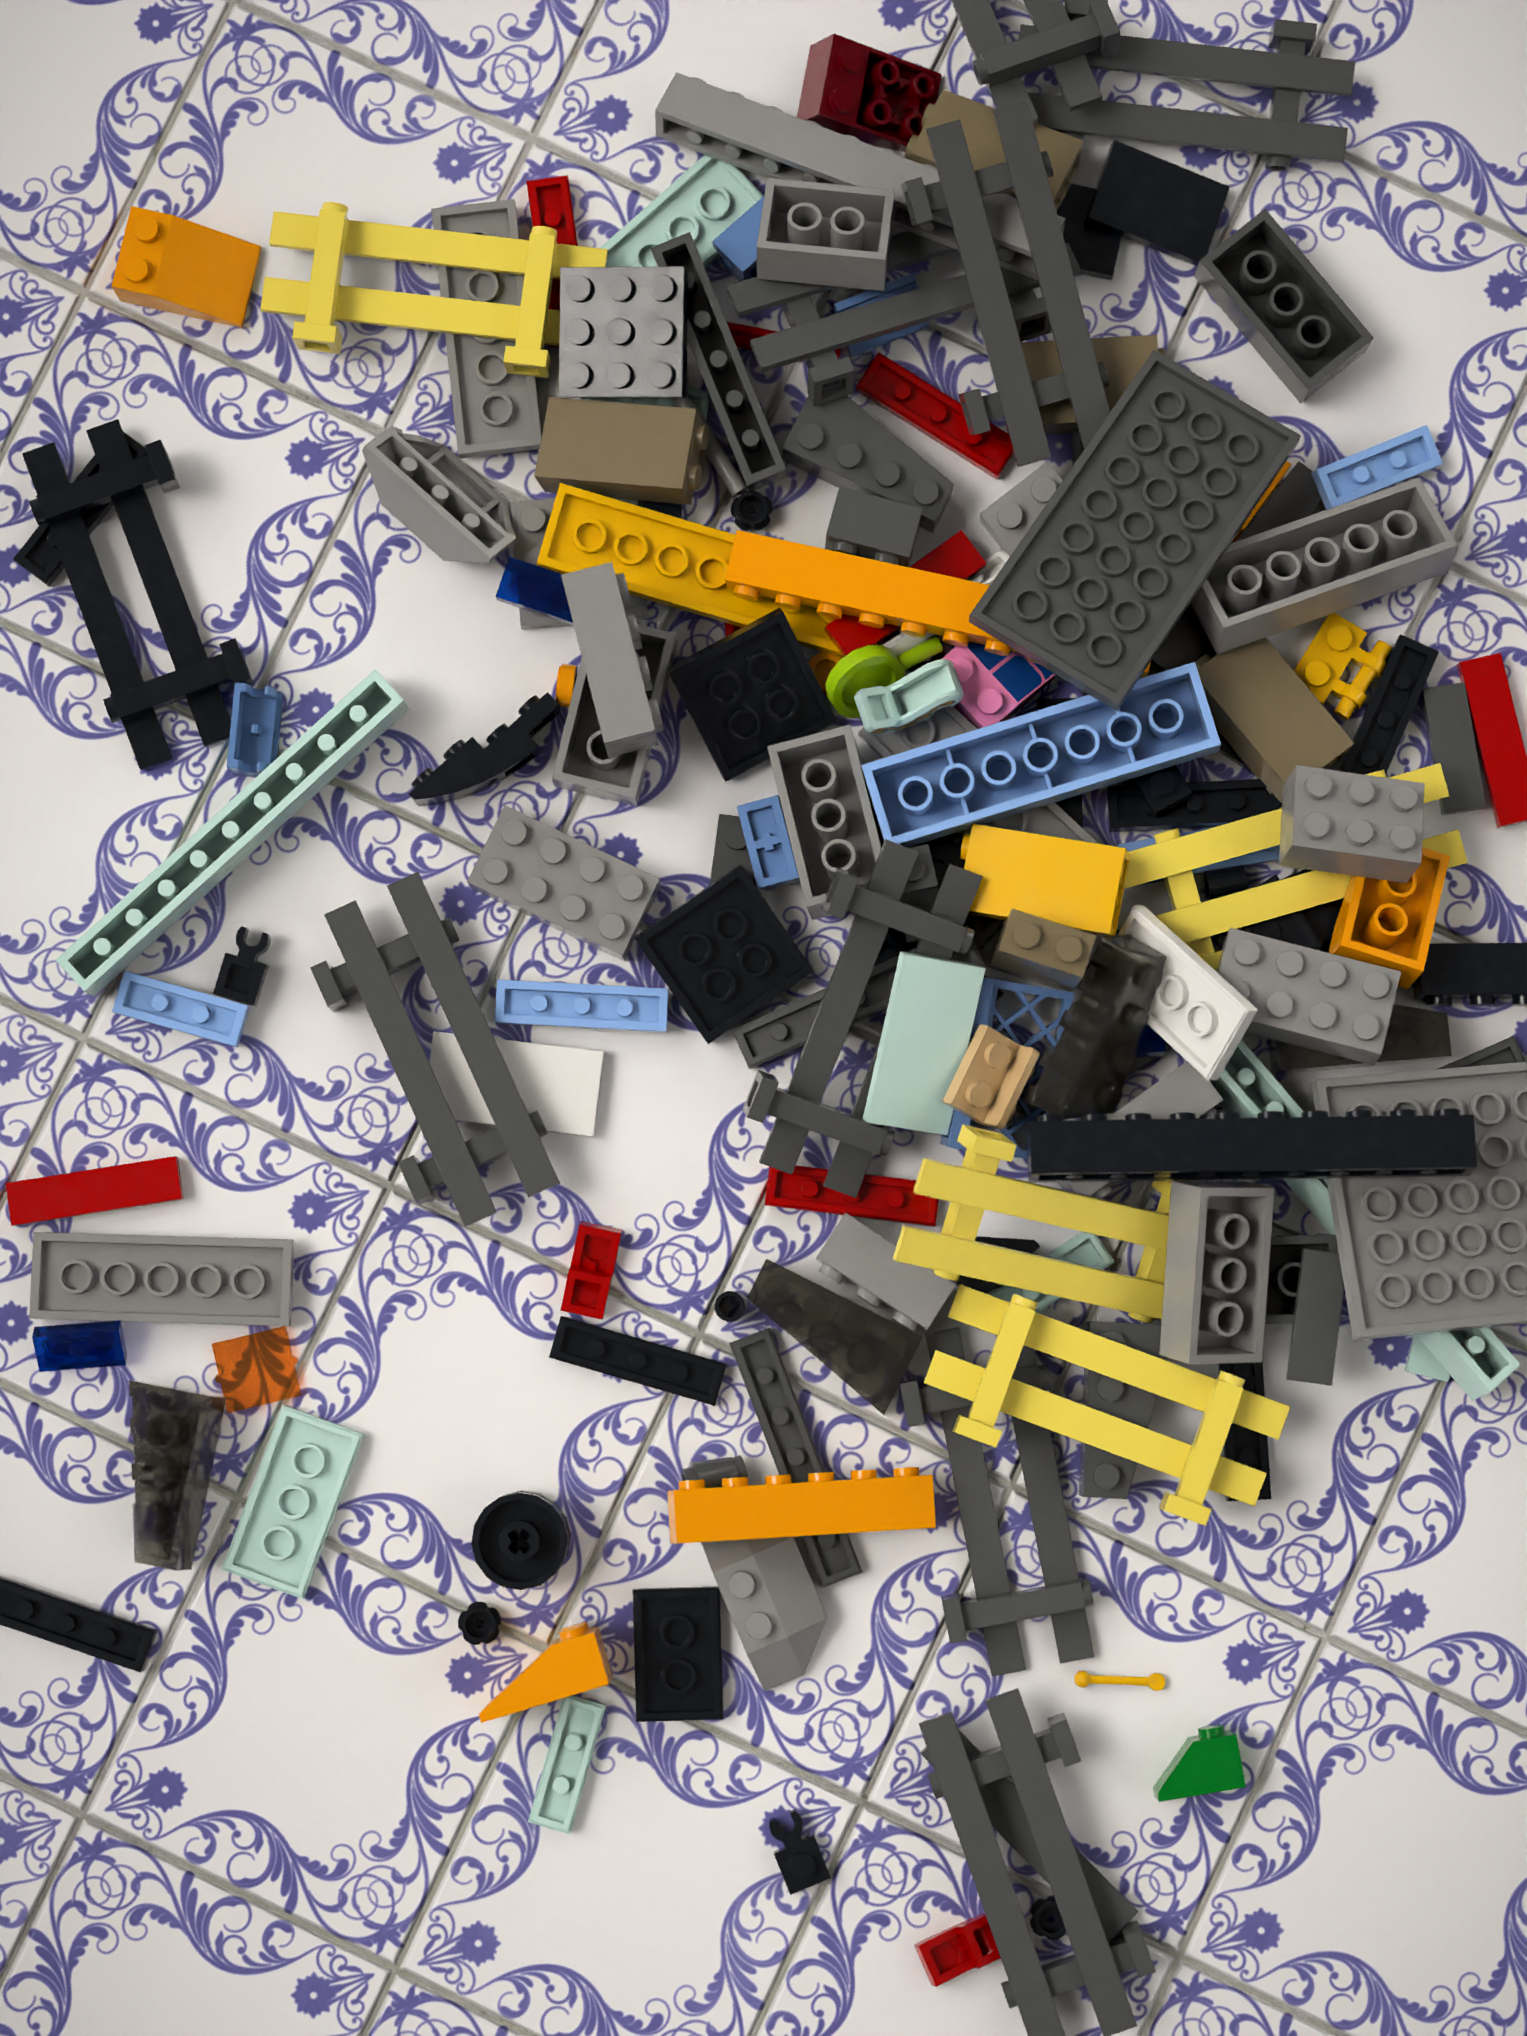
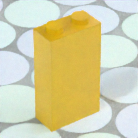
(1046, 877)

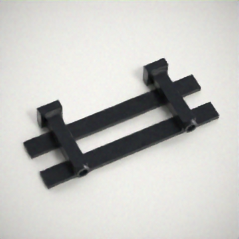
(195, 676)

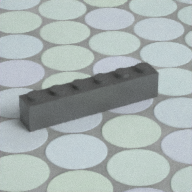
(724, 369)

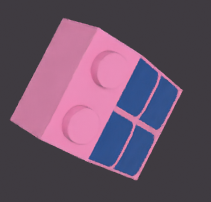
(995, 684)

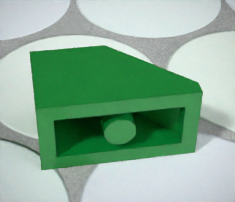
(1203, 1766)

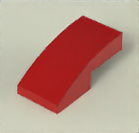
(591, 1270)
(957, 1950)

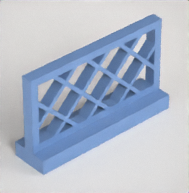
(984, 1016)

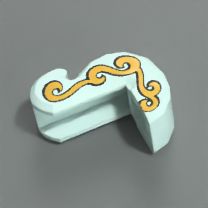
(910, 698)

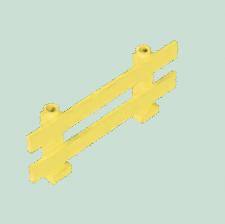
(326, 300)
(1196, 921)
(978, 1188)
(1196, 1464)

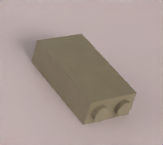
(985, 143)
(1122, 360)
(622, 449)
(1269, 714)
(1042, 951)

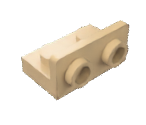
(991, 1078)

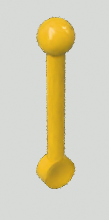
(1154, 1681)

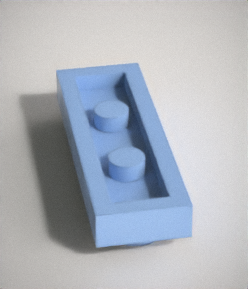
(1377, 467)
(181, 1009)

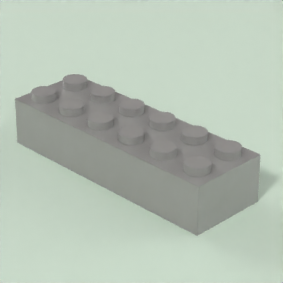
(1323, 565)

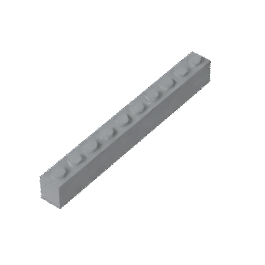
(795, 149)

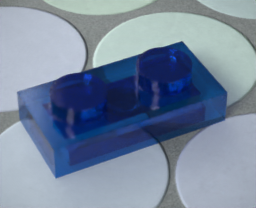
(534, 590)
(79, 1346)

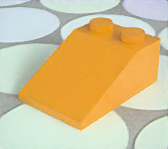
(185, 268)
(1392, 920)
(563, 1669)

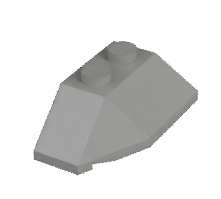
(438, 497)
(769, 1604)

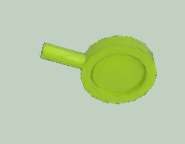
(871, 668)

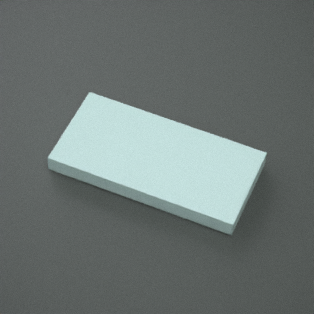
(698, 202)
(923, 1042)
(293, 1501)

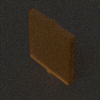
(256, 1369)

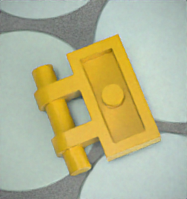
(1329, 655)

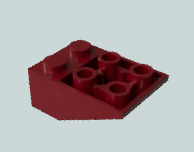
(866, 92)

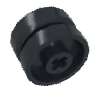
(495, 1540)

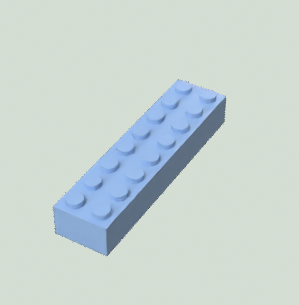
(1041, 758)

